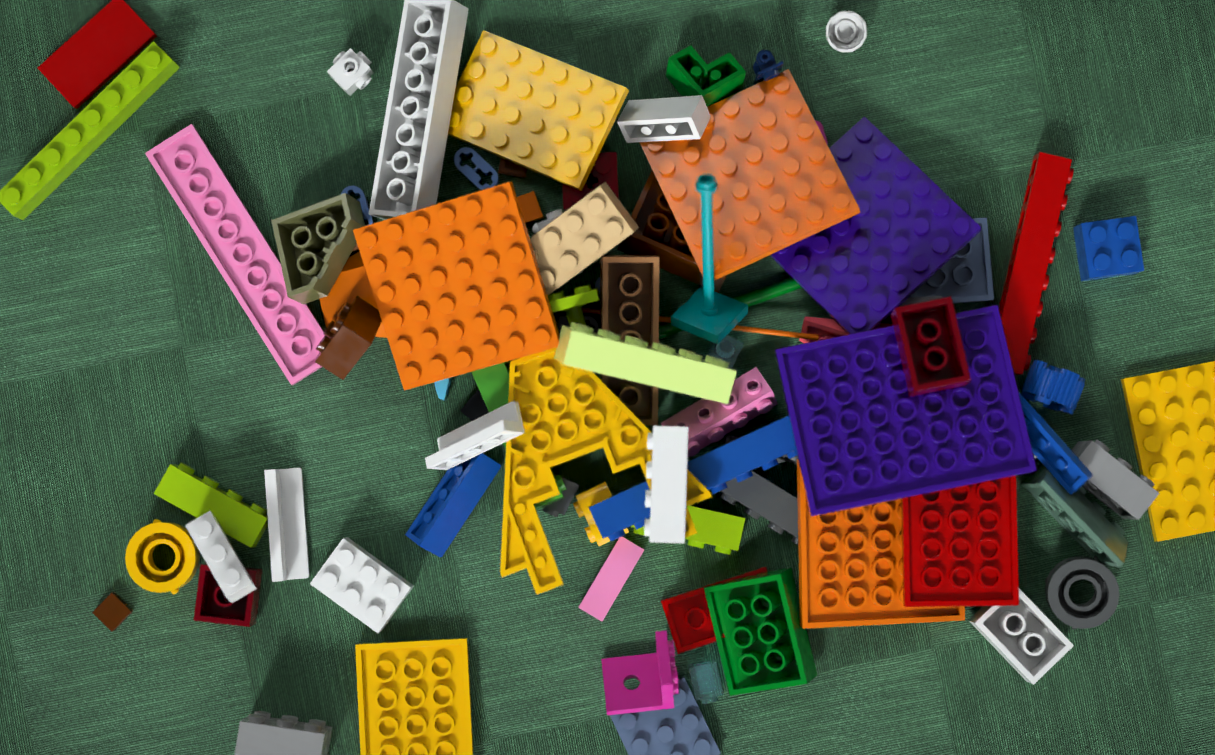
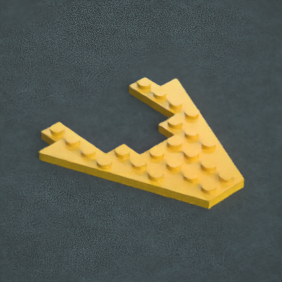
(563, 418)

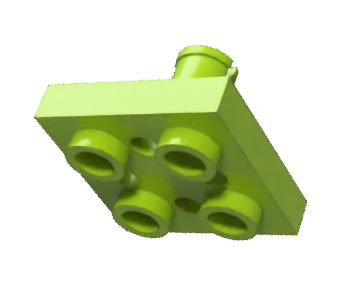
(573, 303)

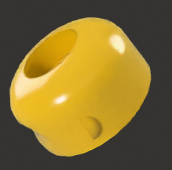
(140, 557)

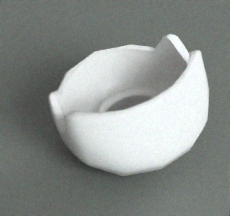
(846, 31)

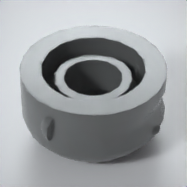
(1097, 609)

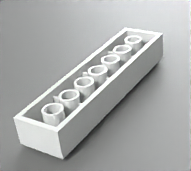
(418, 107)

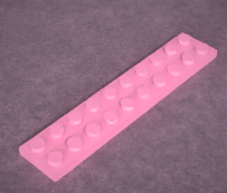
(238, 251)

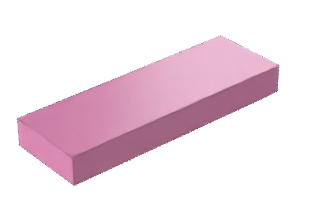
(611, 578)

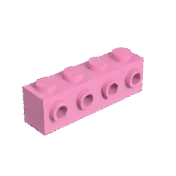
(712, 420)

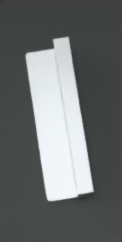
(477, 437)
(286, 524)

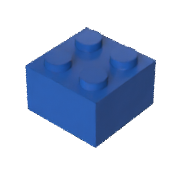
(1108, 248)

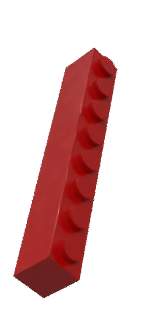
(1032, 254)

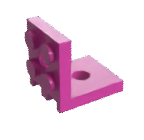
(654, 672)

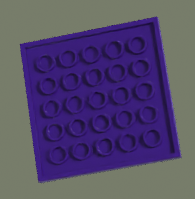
(890, 247)

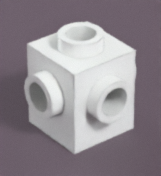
(347, 80)

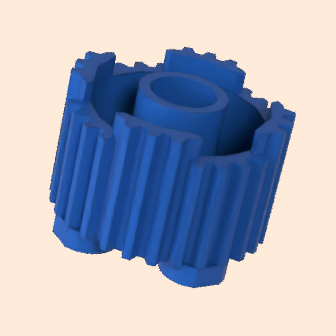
(1053, 387)

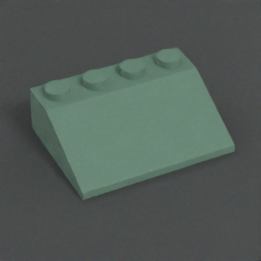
(1079, 517)

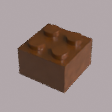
(348, 337)

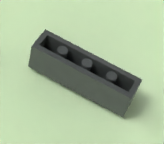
(767, 501)

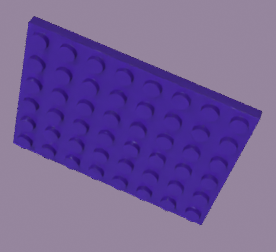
(874, 444)

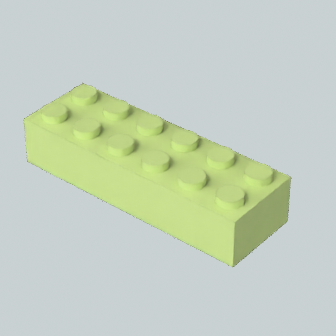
(644, 364)

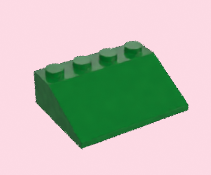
(761, 632)

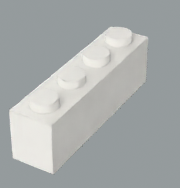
(668, 484)

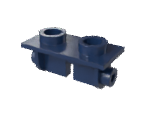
(766, 66)

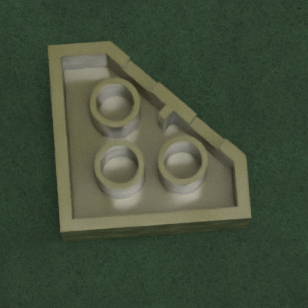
(316, 245)

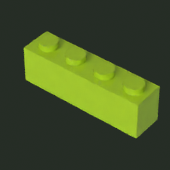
(201, 495)
(714, 529)

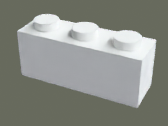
(664, 119)
(220, 557)

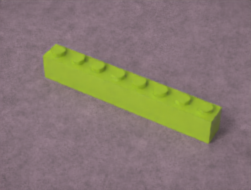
(87, 131)

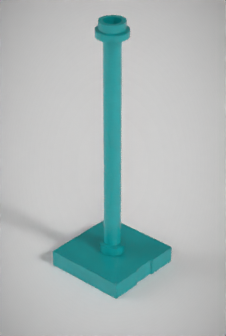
(708, 312)

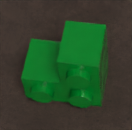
(713, 81)

